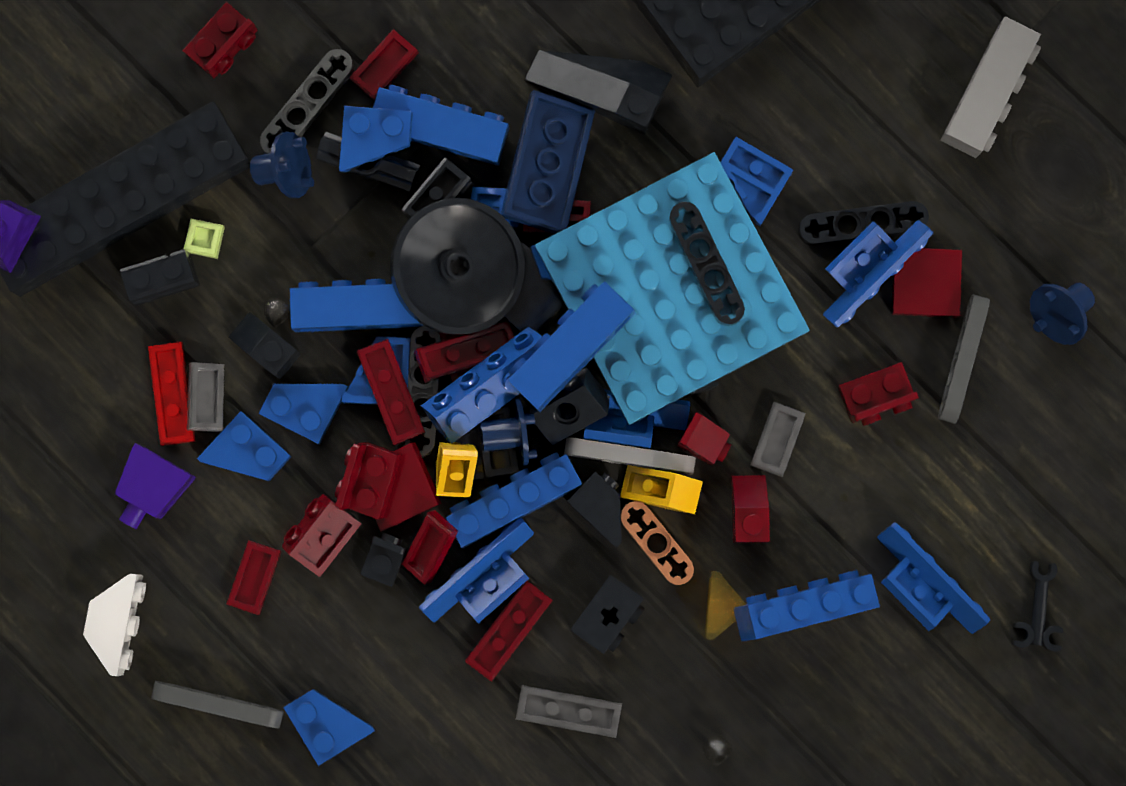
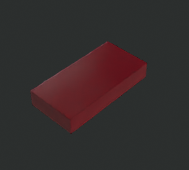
(384, 64)
(429, 547)
(253, 577)

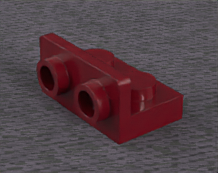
(221, 40)
(878, 393)
(367, 479)
(320, 535)

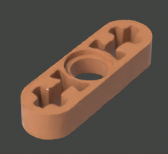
(679, 557)

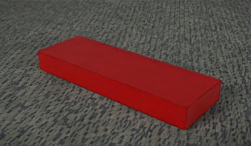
(170, 392)

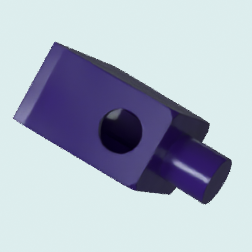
(15, 230)
(150, 485)

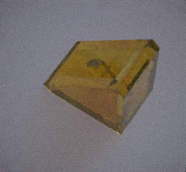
(720, 605)

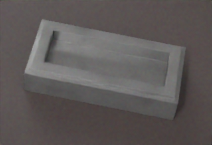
(205, 397)
(778, 439)

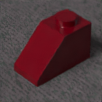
(705, 440)
(750, 509)

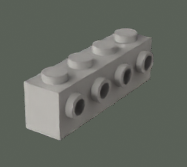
(991, 87)

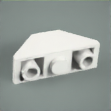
(113, 622)

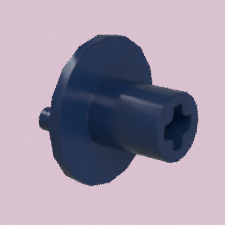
(286, 166)
(1061, 311)
(509, 433)

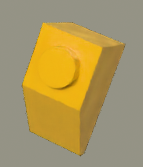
(455, 469)
(661, 489)

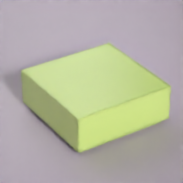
(204, 238)

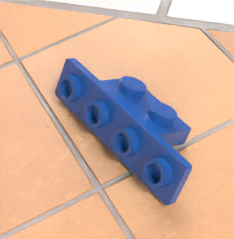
(868, 264)
(616, 430)
(485, 579)
(924, 586)

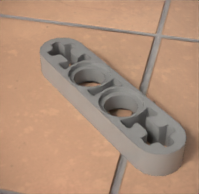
(630, 455)

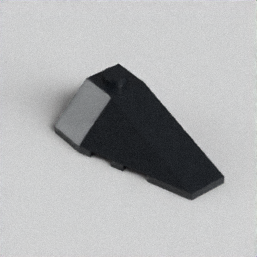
(611, 86)

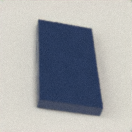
(547, 163)

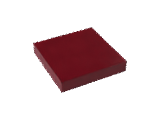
(929, 284)
(412, 489)

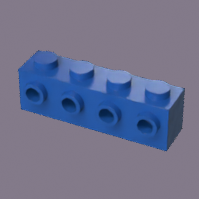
(449, 128)
(347, 307)
(571, 346)
(480, 389)
(515, 500)
(807, 607)

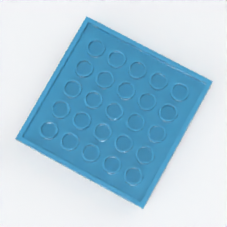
(673, 337)

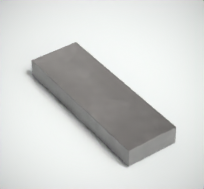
(568, 711)

